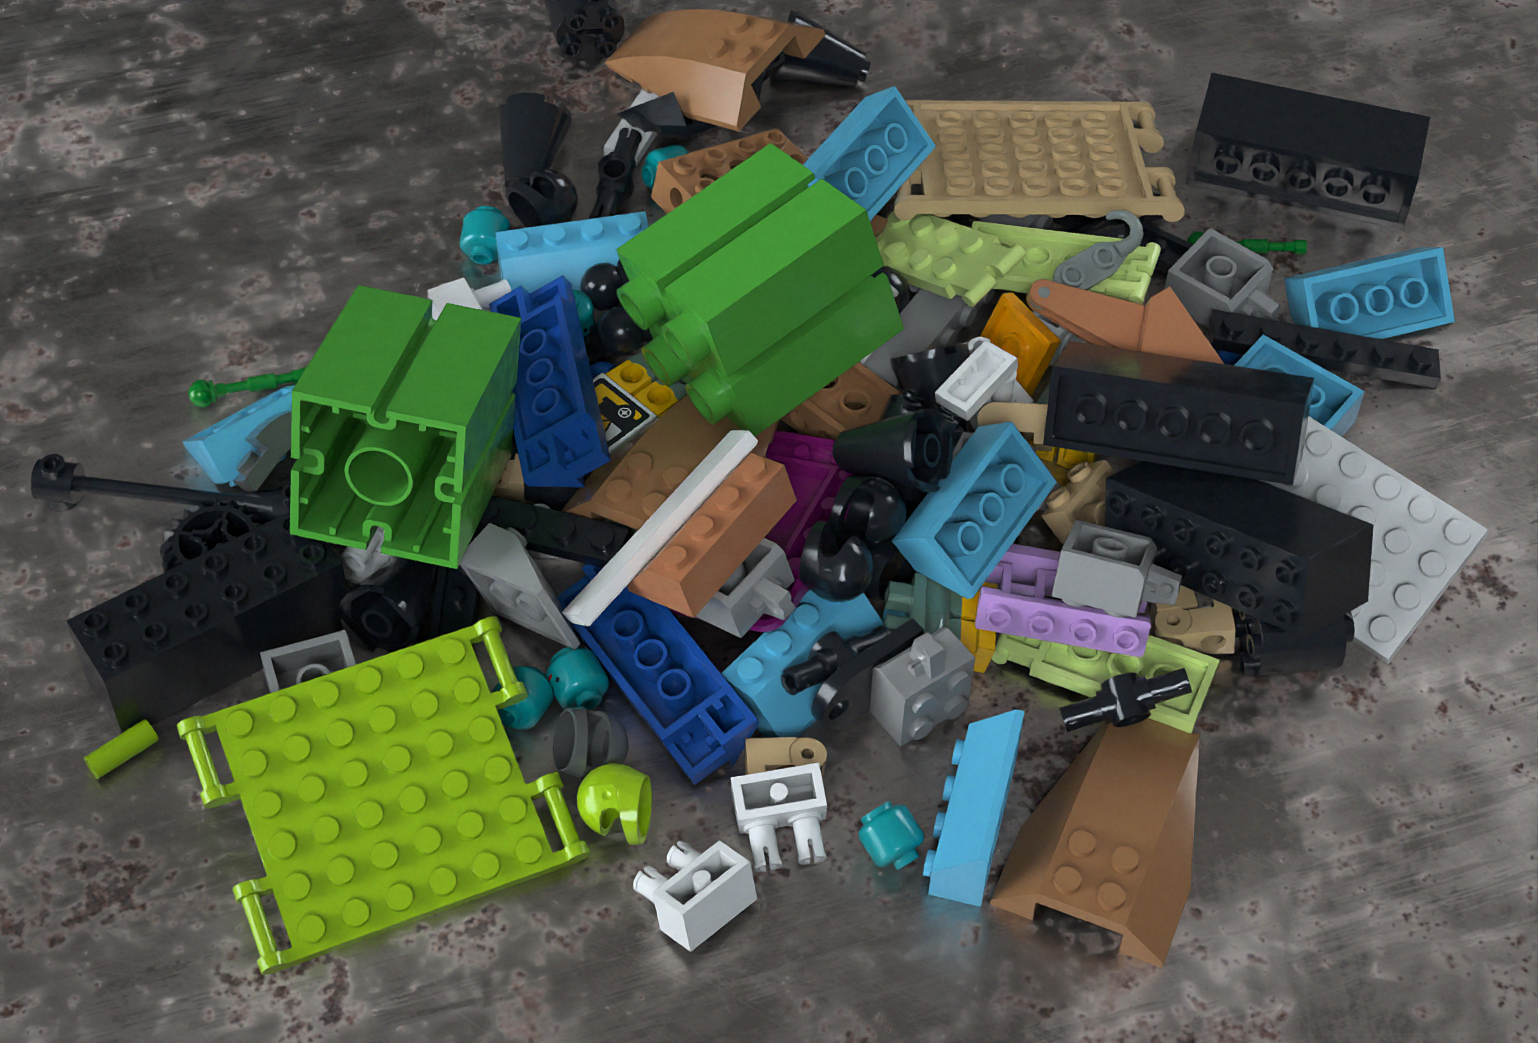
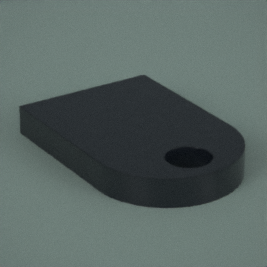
(848, 690)

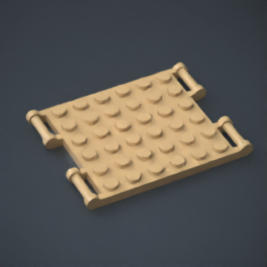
(1038, 160)

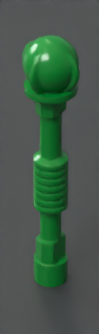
(1263, 245)
(203, 392)

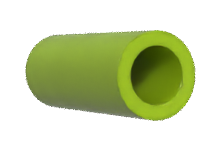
(121, 749)

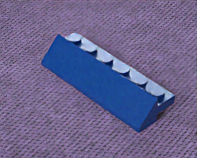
(555, 400)
(667, 680)

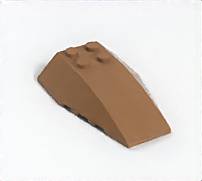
(709, 59)
(654, 466)
(1113, 838)

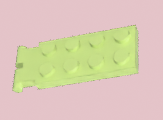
(1050, 248)
(946, 256)
(1086, 668)

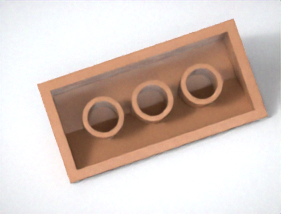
(717, 537)

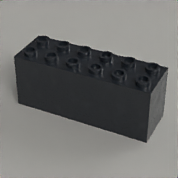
(1308, 150)
(1178, 412)
(1247, 542)
(208, 622)

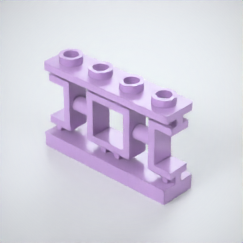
(1022, 610)

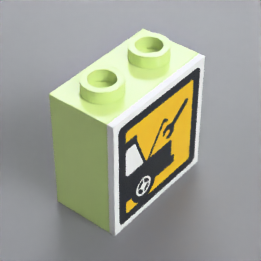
(620, 413)

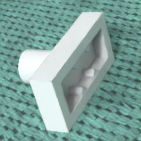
(976, 380)

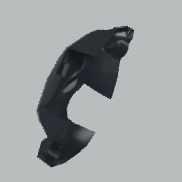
(665, 117)

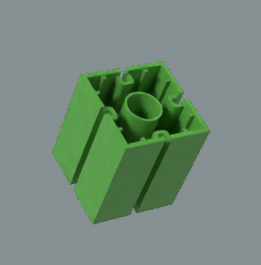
(758, 291)
(403, 425)

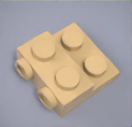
(1080, 499)

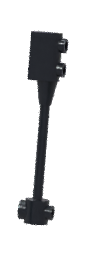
(65, 483)

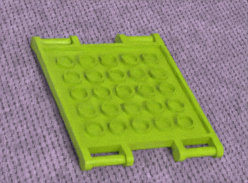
(381, 794)

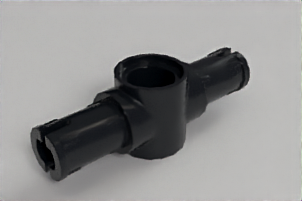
(616, 174)
(826, 657)
(1125, 699)

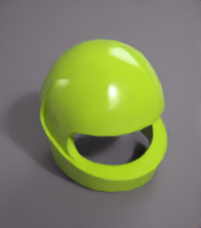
(616, 792)

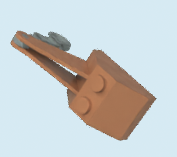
(1102, 320)

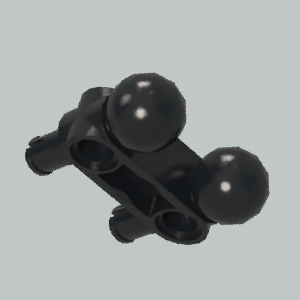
(615, 328)

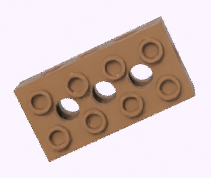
(688, 174)
(843, 404)

